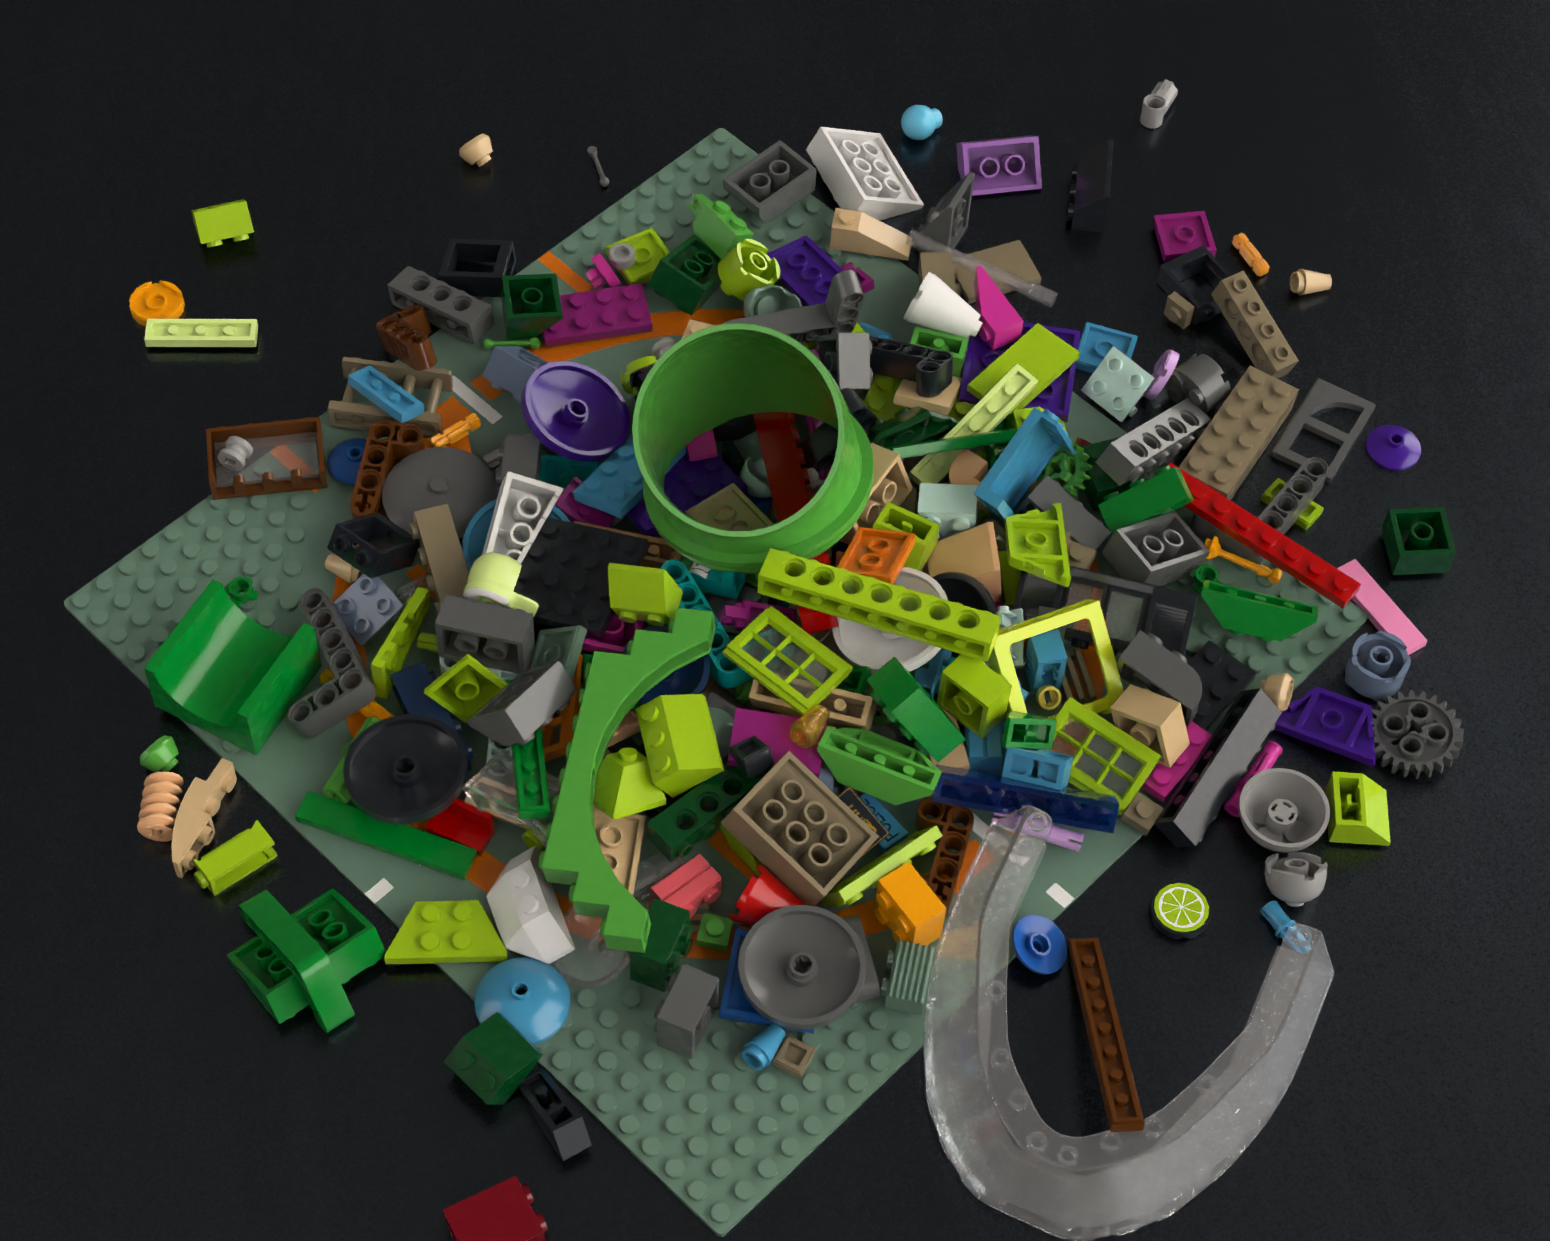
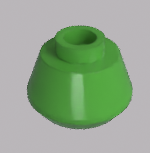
(160, 755)

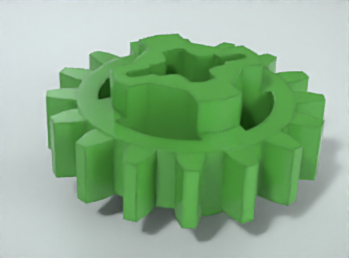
(1068, 470)

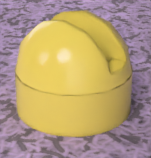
(1053, 694)

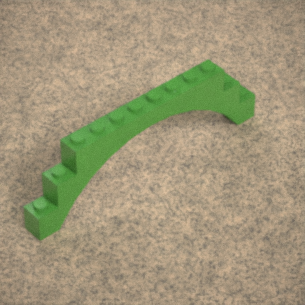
(611, 691)

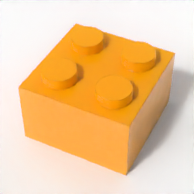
(909, 906)

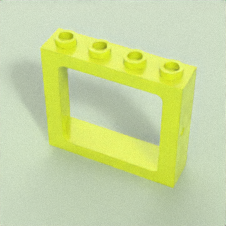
(1001, 660)

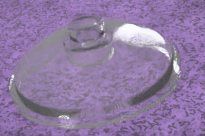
(589, 962)

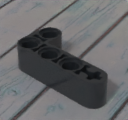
(920, 364)
(821, 444)

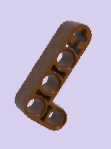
(407, 337)
(386, 451)
(953, 837)

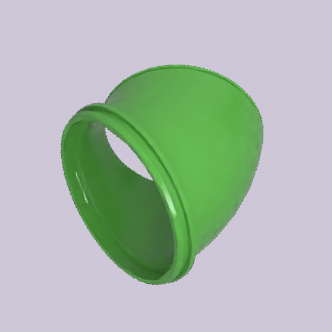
(734, 374)

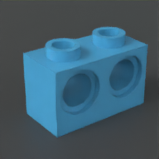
(1038, 767)

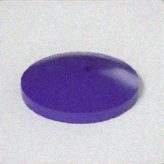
(575, 411)

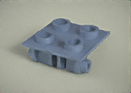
(368, 608)

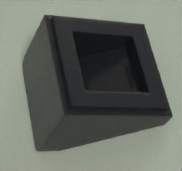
(752, 756)

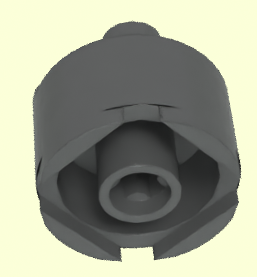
(1199, 381)

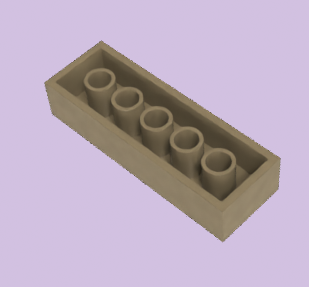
(1240, 431)

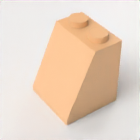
(969, 553)

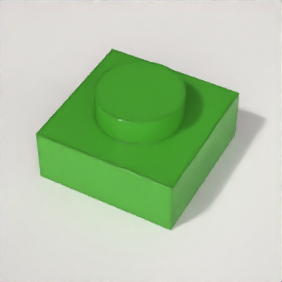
(714, 932)

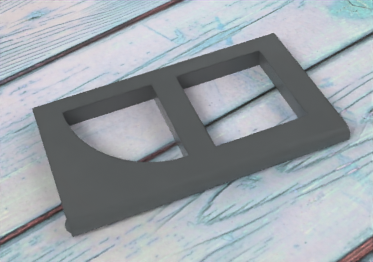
(1319, 397)

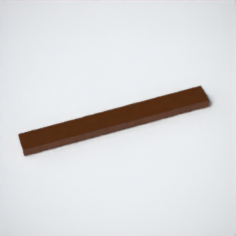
(1105, 1036)

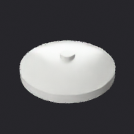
(874, 647)

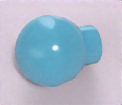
(920, 121)

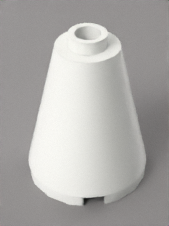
(942, 309)

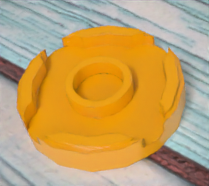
(156, 301)

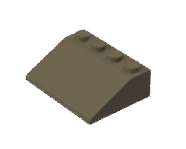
(799, 829)

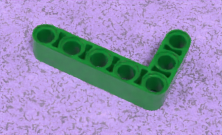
(301, 956)

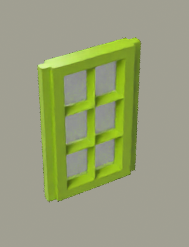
(787, 660)
(1103, 754)

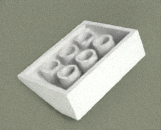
(862, 173)

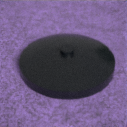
(405, 769)

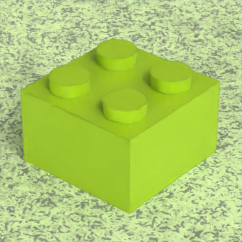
(974, 694)

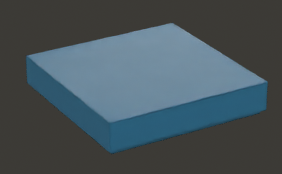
(1098, 341)

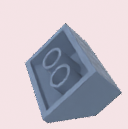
(511, 368)

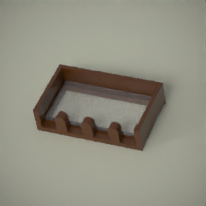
(284, 458)

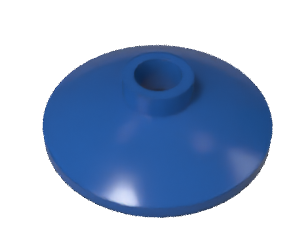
(343, 464)
(1048, 940)

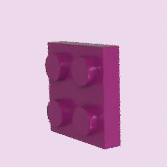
(1182, 233)

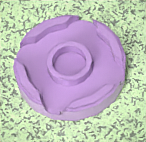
(1162, 372)

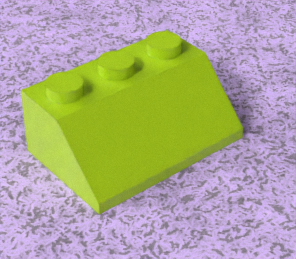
(679, 742)

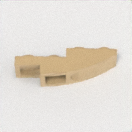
(193, 821)

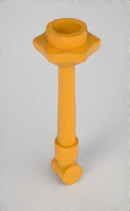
(1215, 550)

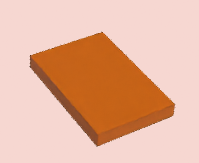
(878, 553)

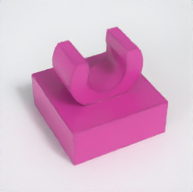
(602, 273)

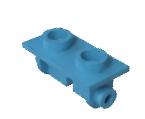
(930, 678)

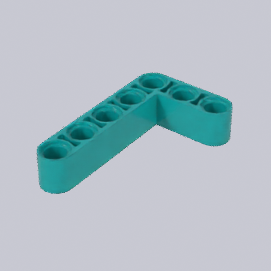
(718, 661)

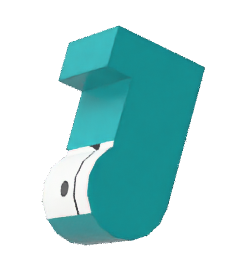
(717, 582)

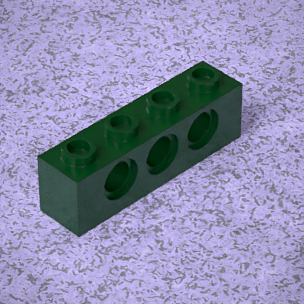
(676, 842)

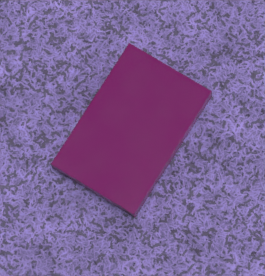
(775, 733)

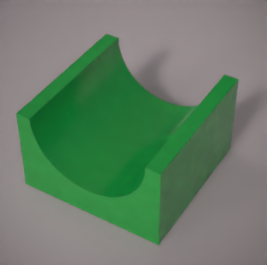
(231, 671)

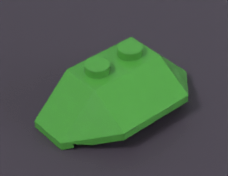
(878, 765)

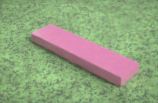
(1381, 609)

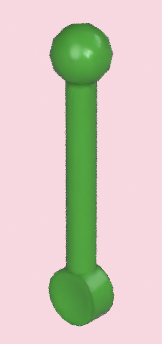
(534, 343)

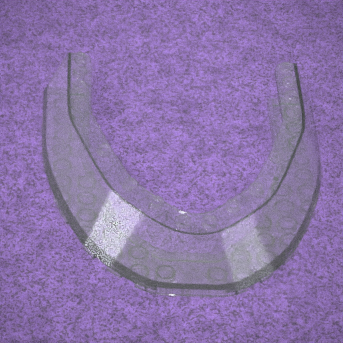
(1109, 1178)

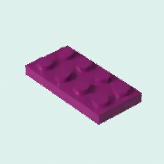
(600, 315)

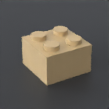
(1152, 721)

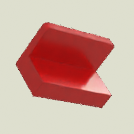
(464, 825)

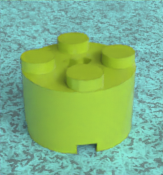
(747, 268)

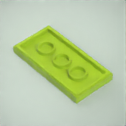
(1038, 353)

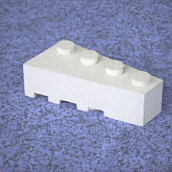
(519, 515)

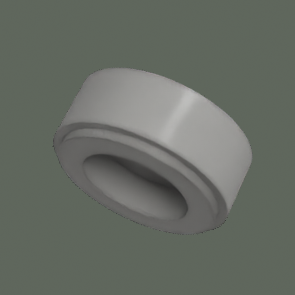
(621, 256)

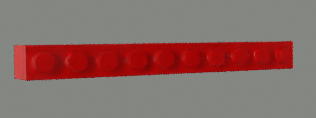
(788, 488)

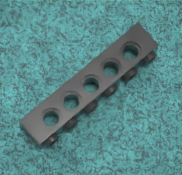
(1153, 442)

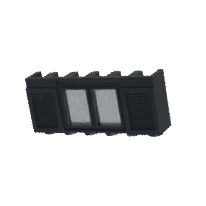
(1124, 604)

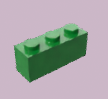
(1146, 499)

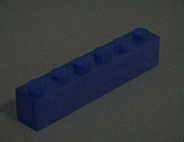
(1008, 795)

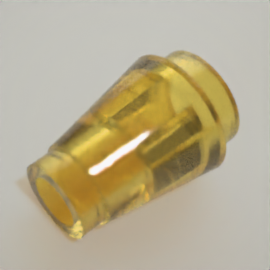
(808, 727)

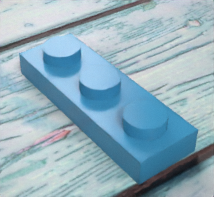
(385, 394)

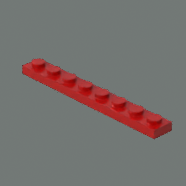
(1270, 543)

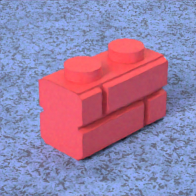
(689, 885)

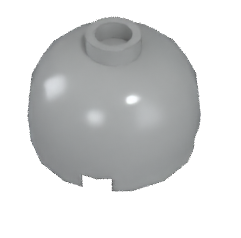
(1296, 877)

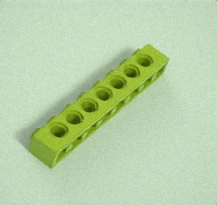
(878, 604)

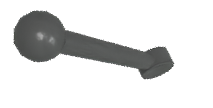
(592, 152)

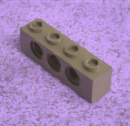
(1254, 325)

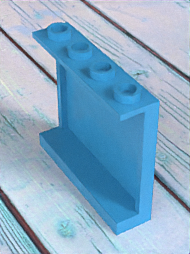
(1022, 463)

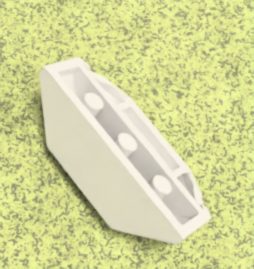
(529, 910)

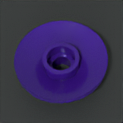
(1393, 447)

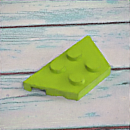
(1039, 544)
(446, 935)

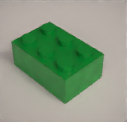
(915, 709)

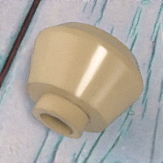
(477, 150)
(1279, 689)

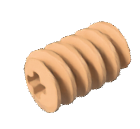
(159, 805)

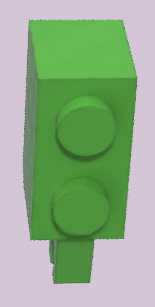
(718, 225)

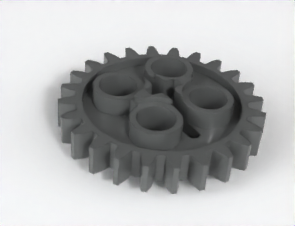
(1416, 734)

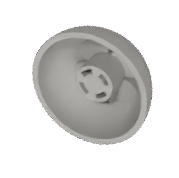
(1283, 810)

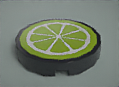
(1180, 910)

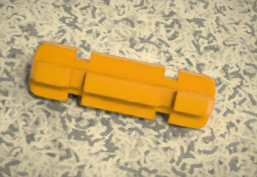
(1250, 254)
(456, 431)

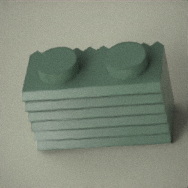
(908, 977)

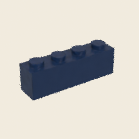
(409, 690)

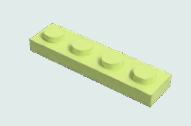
(201, 333)

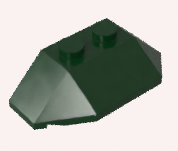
(910, 427)

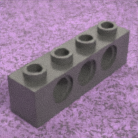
(442, 303)

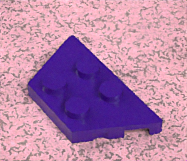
(1332, 724)

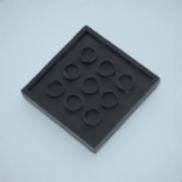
(569, 573)

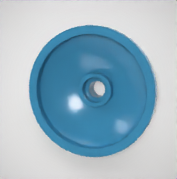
(538, 1011)

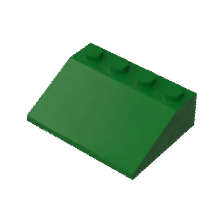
(339, 930)

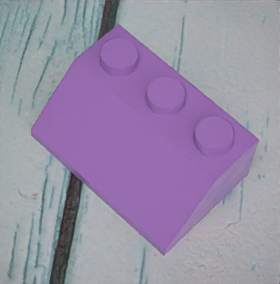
(1001, 164)

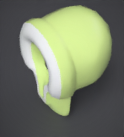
(493, 581)

